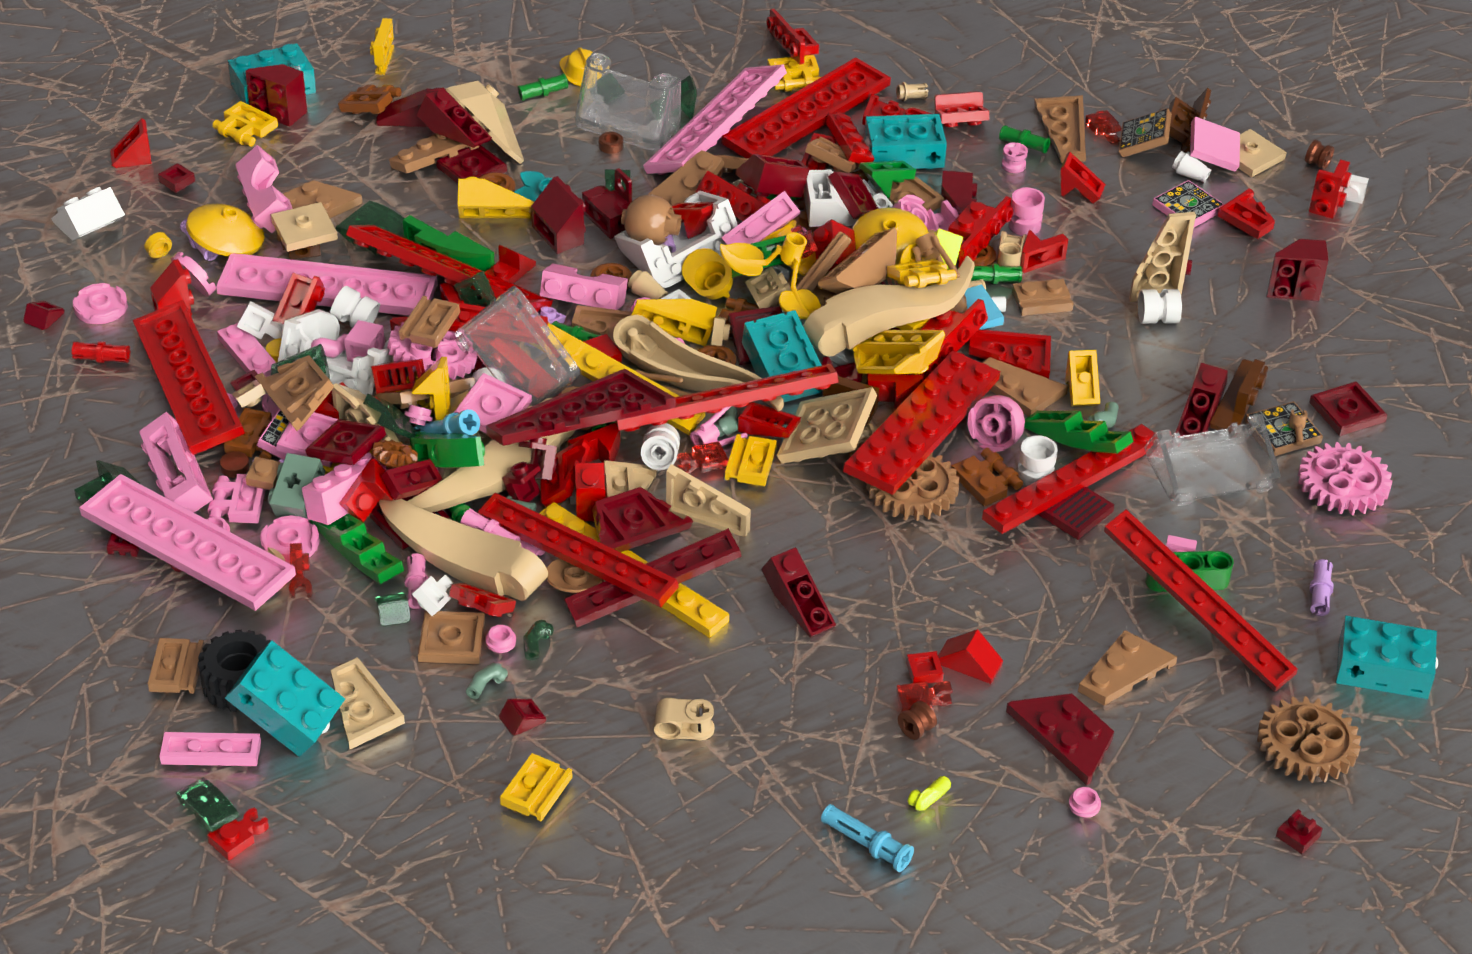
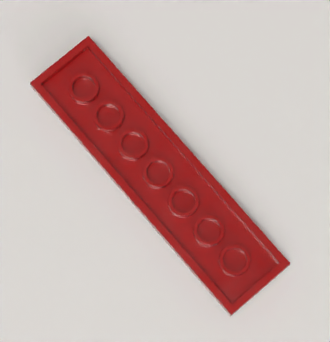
(806, 110)
(432, 261)
(188, 378)
(921, 422)

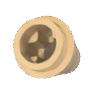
(646, 286)

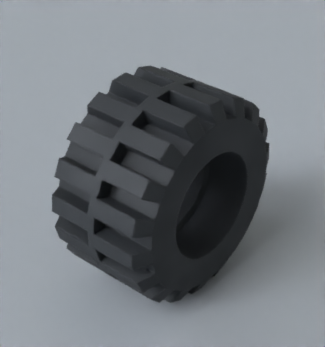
(225, 662)

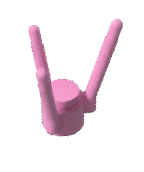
(709, 432)

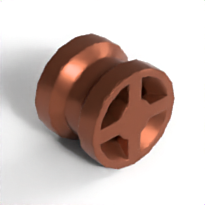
(1319, 154)
(916, 720)

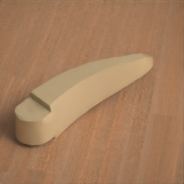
(876, 308)
(662, 354)
(481, 481)
(467, 552)

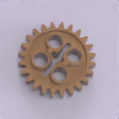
(925, 491)
(1308, 739)

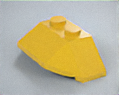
(898, 351)

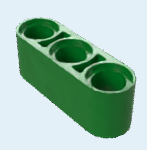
(1210, 566)

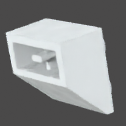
(823, 201)
(89, 214)

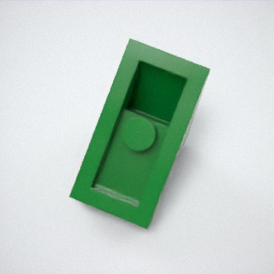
(884, 173)

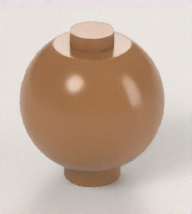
(651, 219)

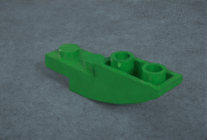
(455, 245)
(449, 449)

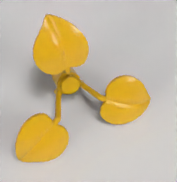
(749, 260)

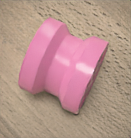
(1014, 157)

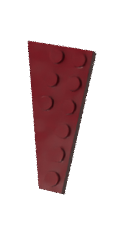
(596, 403)

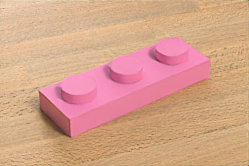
(764, 221)
(246, 350)
(210, 749)

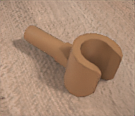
(1298, 423)

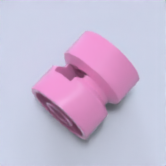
(1027, 211)

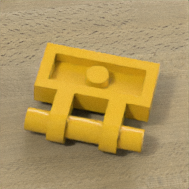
(807, 72)
(249, 120)
(921, 273)

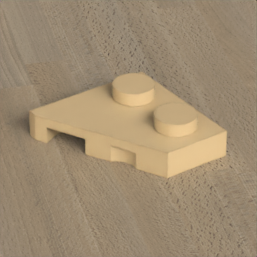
(626, 476)

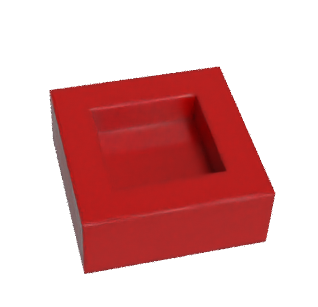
(924, 667)

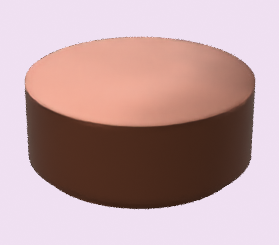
(610, 142)
(234, 463)

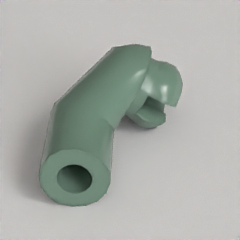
(1108, 415)
(729, 423)
(483, 676)

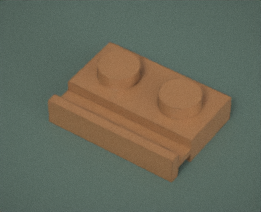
(831, 153)
(1042, 297)
(429, 321)
(175, 666)

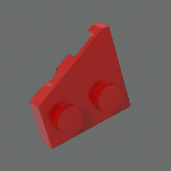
(1247, 215)
(564, 477)
(481, 599)

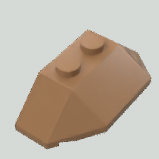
(865, 265)

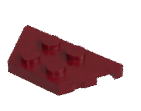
(635, 520)
(1066, 730)

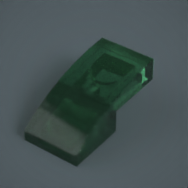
(390, 416)
(208, 804)

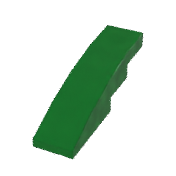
(1071, 430)
(360, 548)

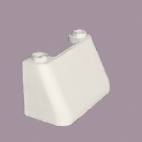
(667, 266)
(303, 329)

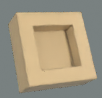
(720, 331)
(249, 394)

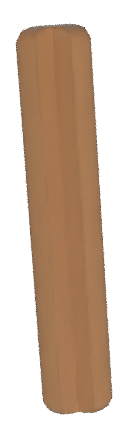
(824, 262)

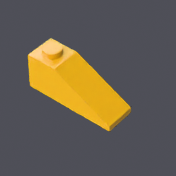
(488, 200)
(679, 317)

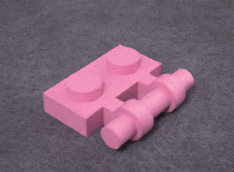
(245, 501)

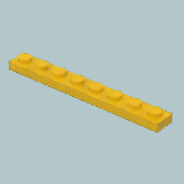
(597, 365)
(684, 602)

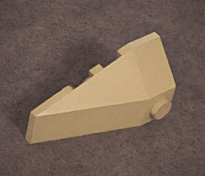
(489, 113)
(1167, 257)
(351, 408)

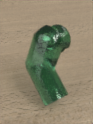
(532, 637)

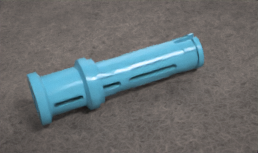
(465, 422)
(879, 843)

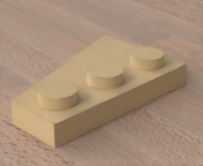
(704, 503)
(366, 706)

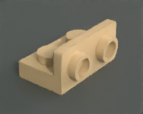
(767, 287)

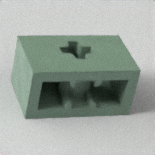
(292, 475)

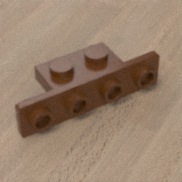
(1184, 114)
(1240, 394)

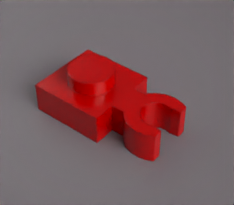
(237, 835)

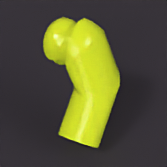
(931, 794)

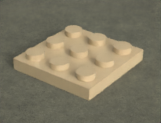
(828, 425)

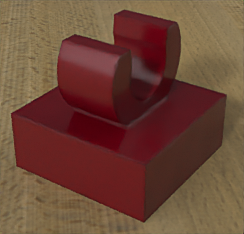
(1299, 832)

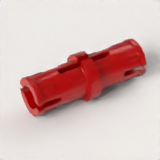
(101, 352)

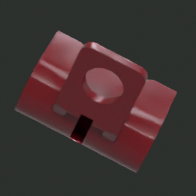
(606, 206)

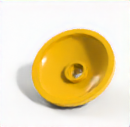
(907, 224)
(224, 230)

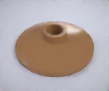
(569, 577)

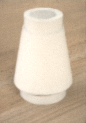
(1190, 167)

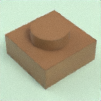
(262, 473)

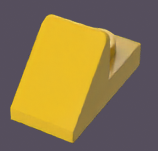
(1083, 378)
(436, 383)

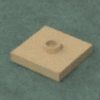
(1258, 153)
(304, 226)

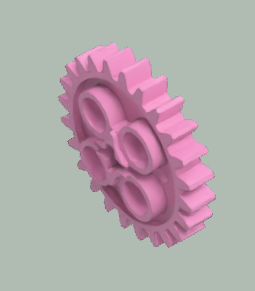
(458, 361)
(1344, 478)

